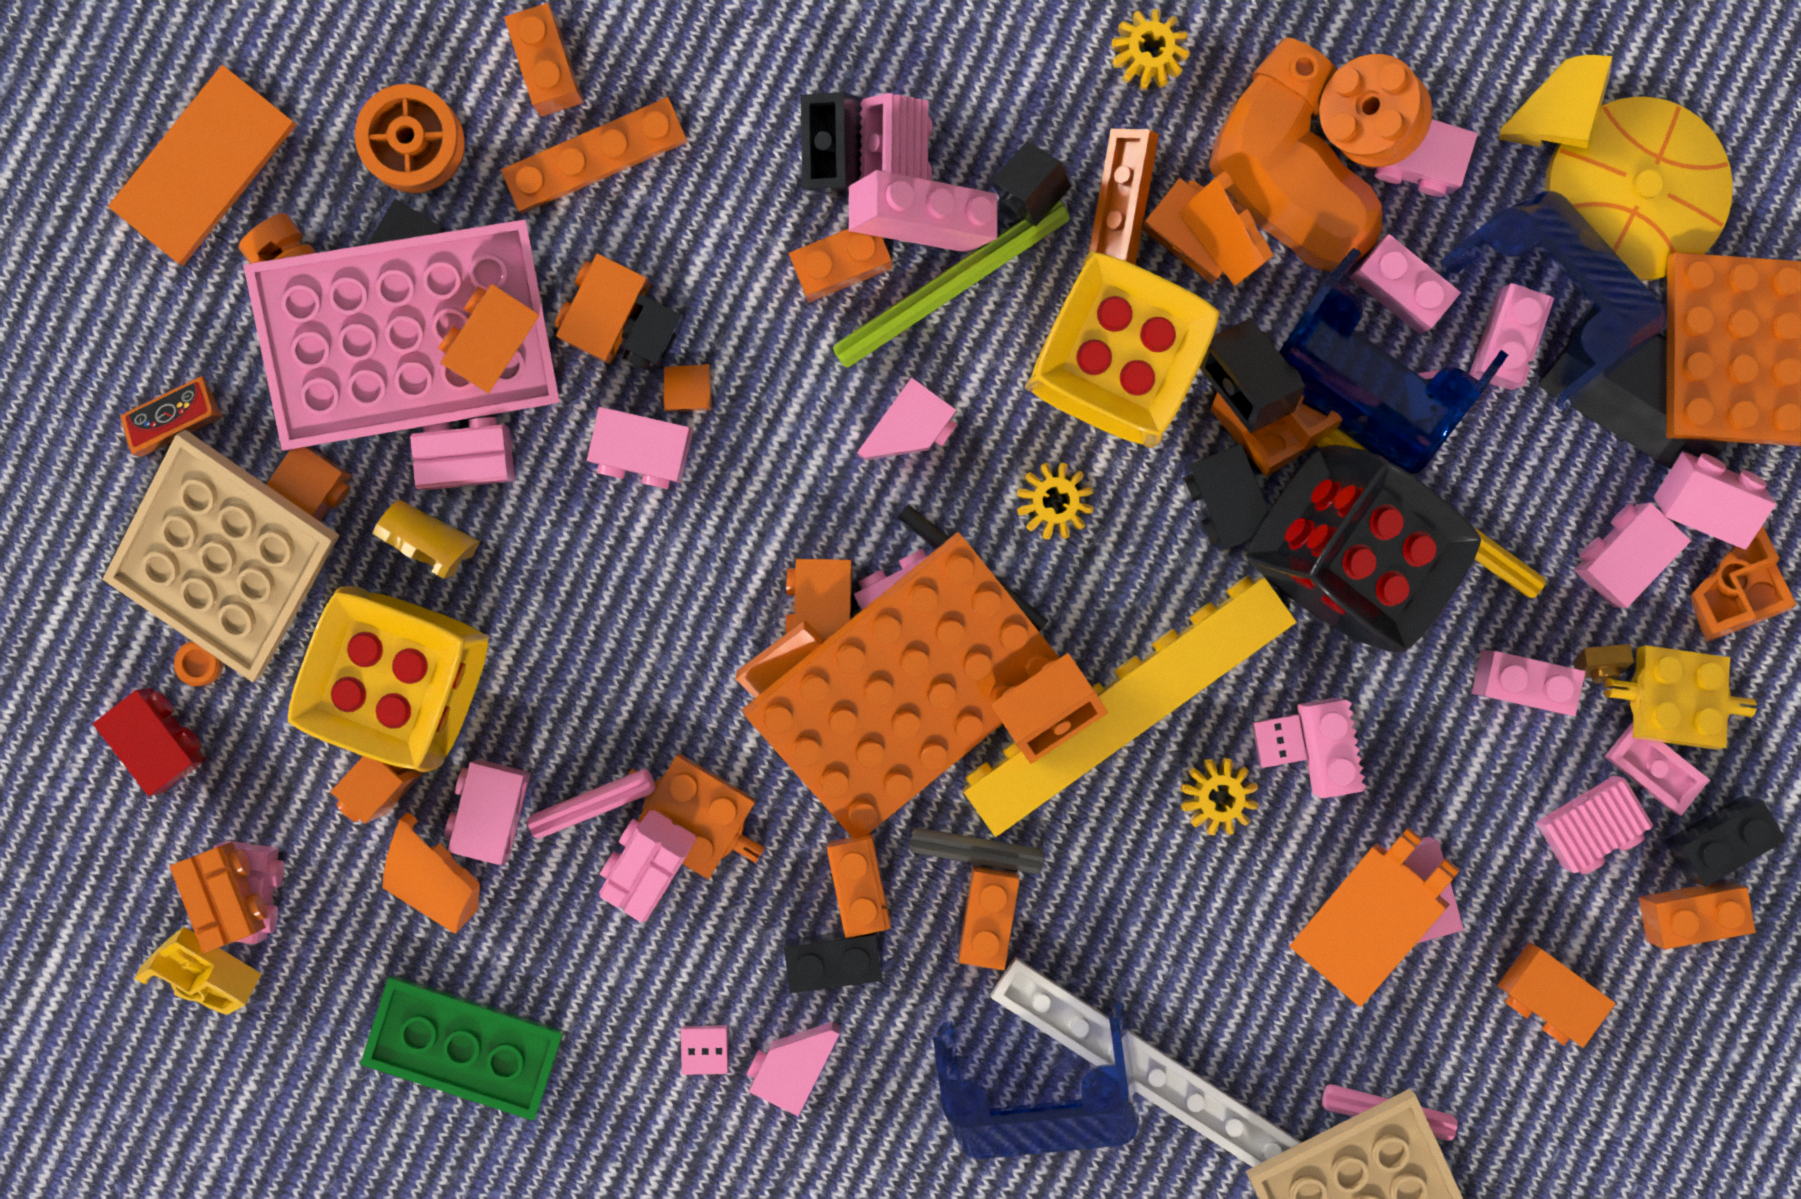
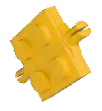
(1680, 697)

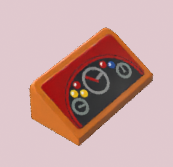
(162, 418)

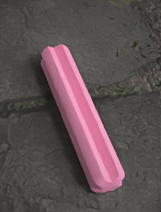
(591, 804)
(1354, 1102)

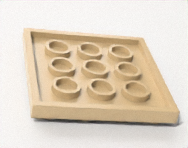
(220, 556)
(1369, 1156)

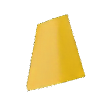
(1563, 106)
(425, 538)
(206, 978)

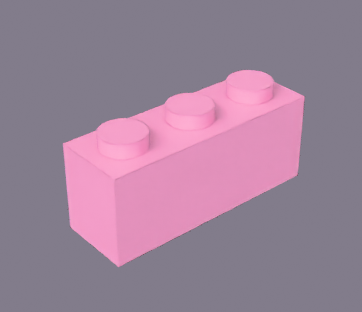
(922, 211)

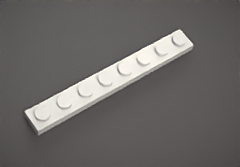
(1154, 1072)

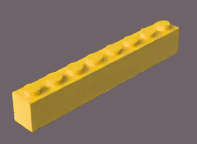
(1135, 701)

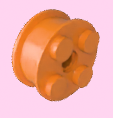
(1375, 110)
(429, 157)

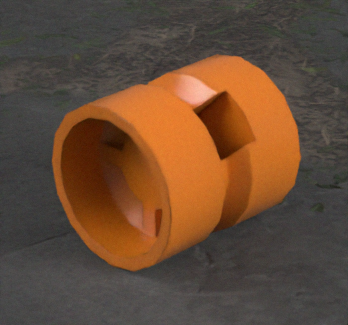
(273, 240)

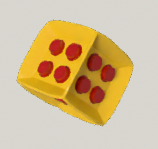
(1124, 349)
(387, 679)

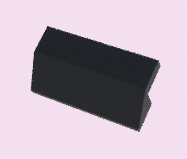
(1628, 399)

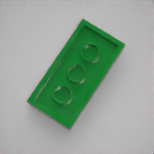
(462, 1047)

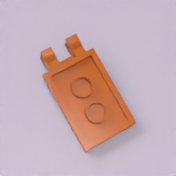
(1374, 919)

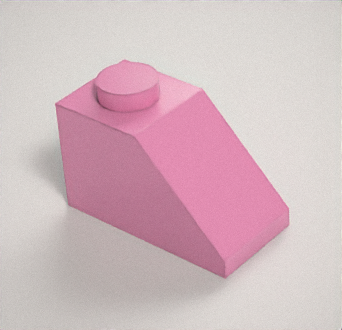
(910, 424)
(792, 1066)

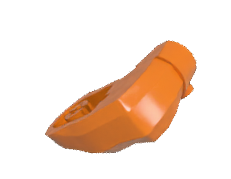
(1287, 172)

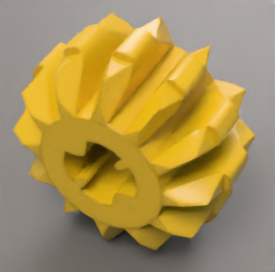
(1156, 35)
(1061, 487)
(1231, 785)

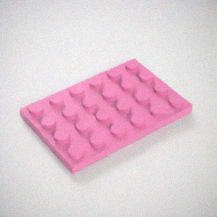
(360, 328)

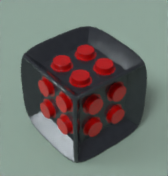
(1364, 547)

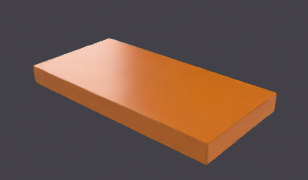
(202, 165)

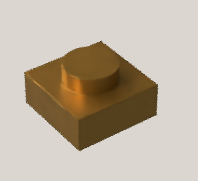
(1604, 662)

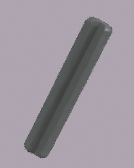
(976, 850)

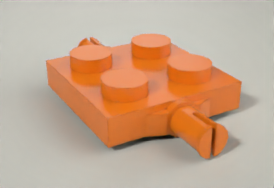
(706, 808)

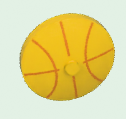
(1647, 182)

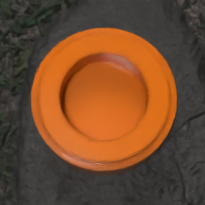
(196, 665)

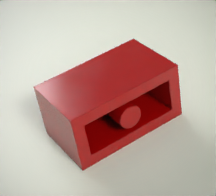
(150, 740)

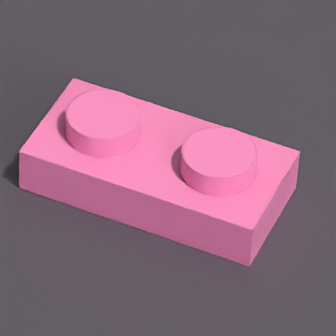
(1658, 770)

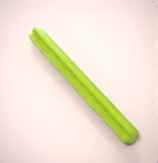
(946, 286)

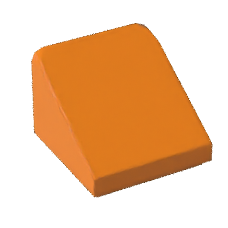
(687, 388)

